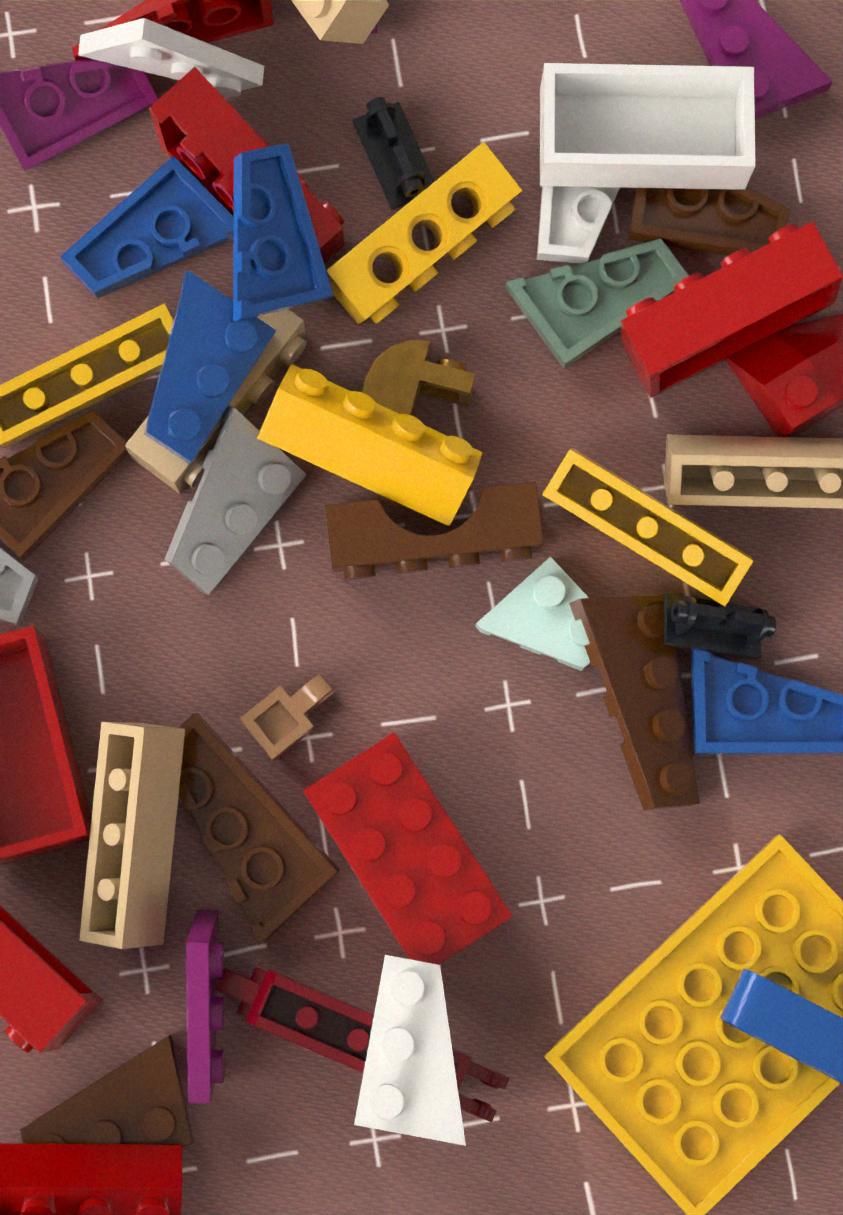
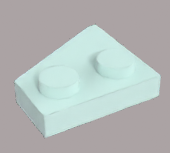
(541, 618)

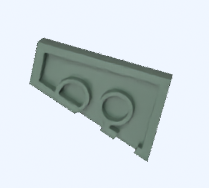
(585, 303)

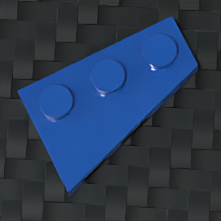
(149, 231)
(273, 237)
(202, 367)
(760, 713)

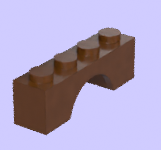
(367, 538)

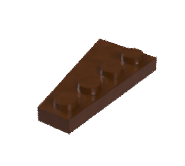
(643, 695)
(255, 840)

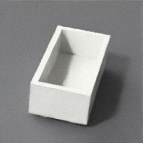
(647, 126)

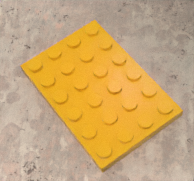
(676, 1079)

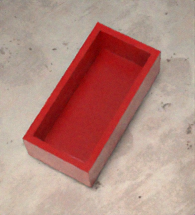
(730, 308)
(39, 774)
(407, 853)
(38, 991)

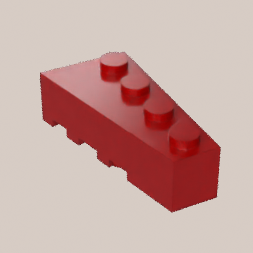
(207, 136)
(90, 1179)

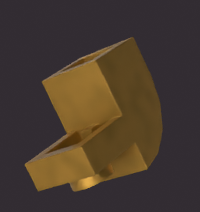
(405, 373)

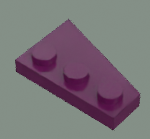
(204, 1008)

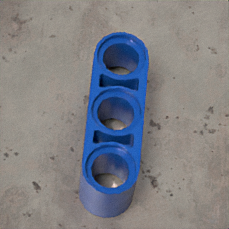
(787, 1023)

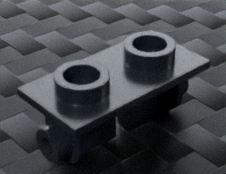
(393, 152)
(715, 627)

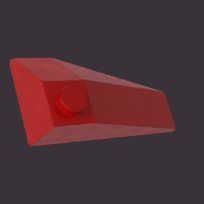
(200, 18)
(795, 374)

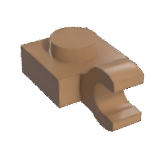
(282, 720)

